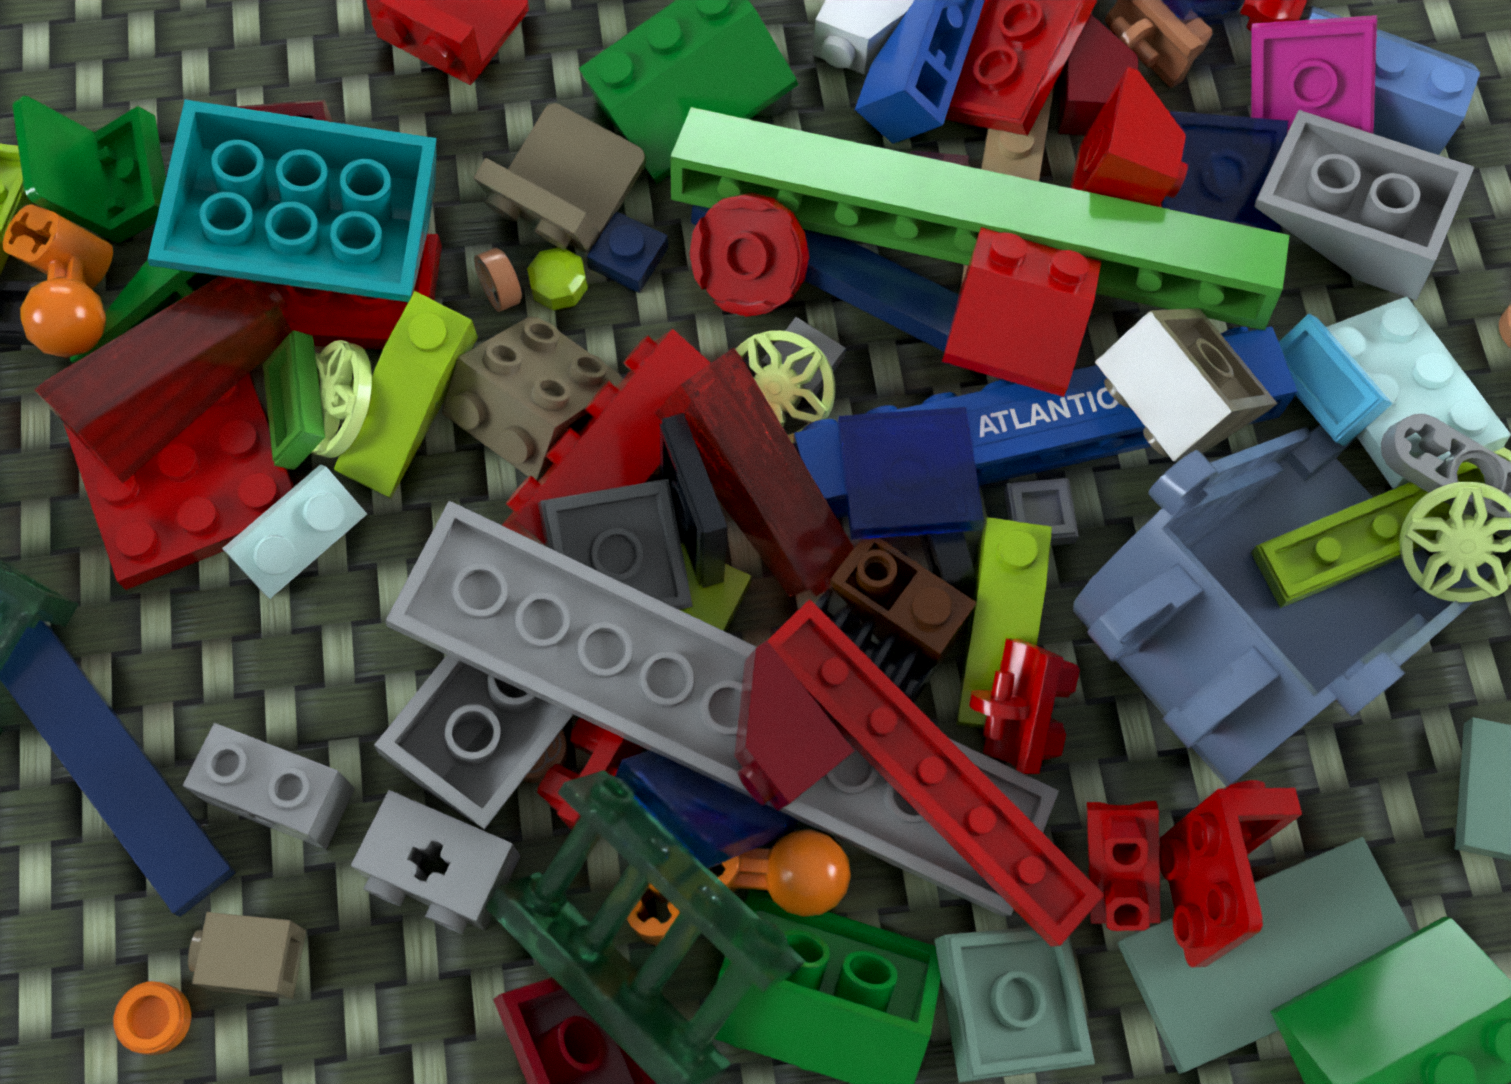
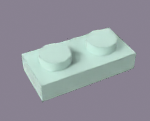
(295, 531)

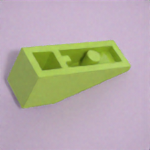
(406, 392)
(1009, 604)

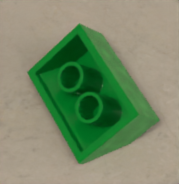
(683, 58)
(851, 1010)
(1406, 1016)

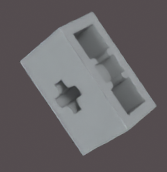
(269, 786)
(408, 834)

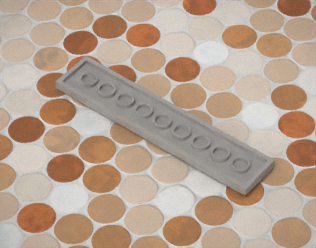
(655, 682)

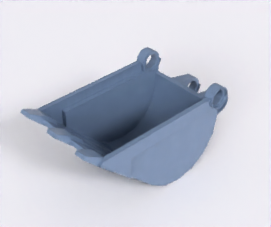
(1204, 630)

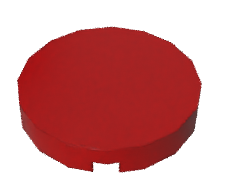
(749, 254)

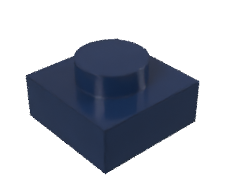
(627, 252)

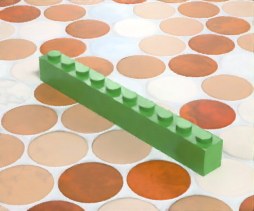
(940, 206)

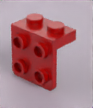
(448, 33)
(1211, 869)

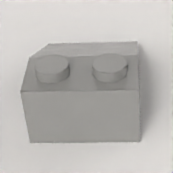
(1364, 201)

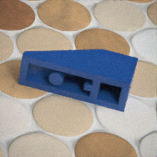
(919, 68)

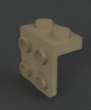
(564, 178)
(524, 391)

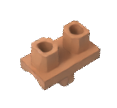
(1159, 37)

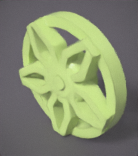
(782, 384)
(342, 398)
(1460, 542)

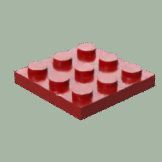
(190, 493)

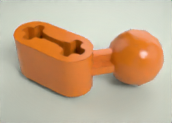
(63, 312)
(802, 873)

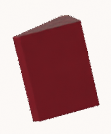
(561, 1041)

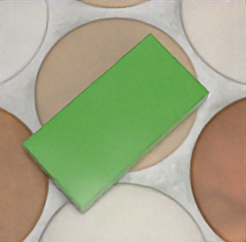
(293, 400)

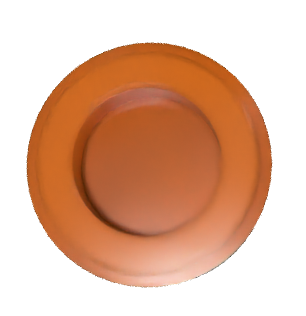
(152, 1018)

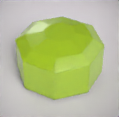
(557, 278)

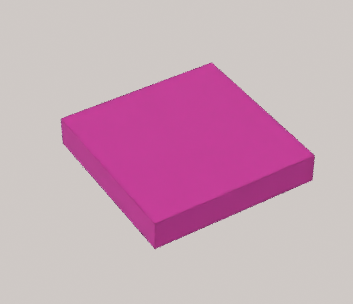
(1316, 69)

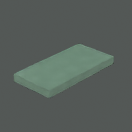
(1313, 927)

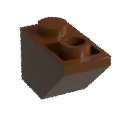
(903, 600)

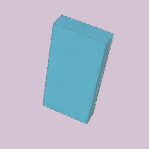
(1331, 381)

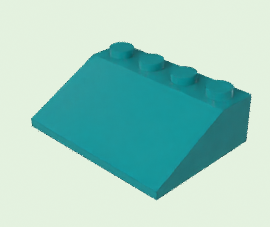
(295, 202)

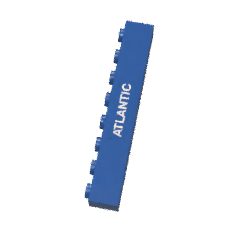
(1034, 431)

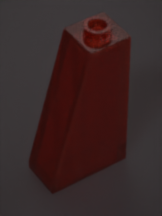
(166, 371)
(760, 475)

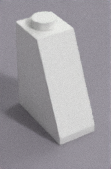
(855, 30)

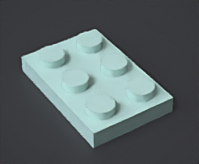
(1417, 377)

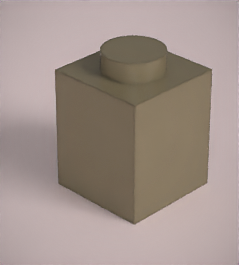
(247, 955)

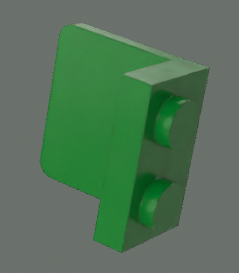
(97, 178)

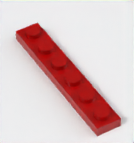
(936, 777)

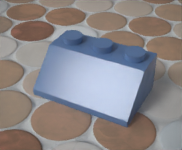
(1417, 90)

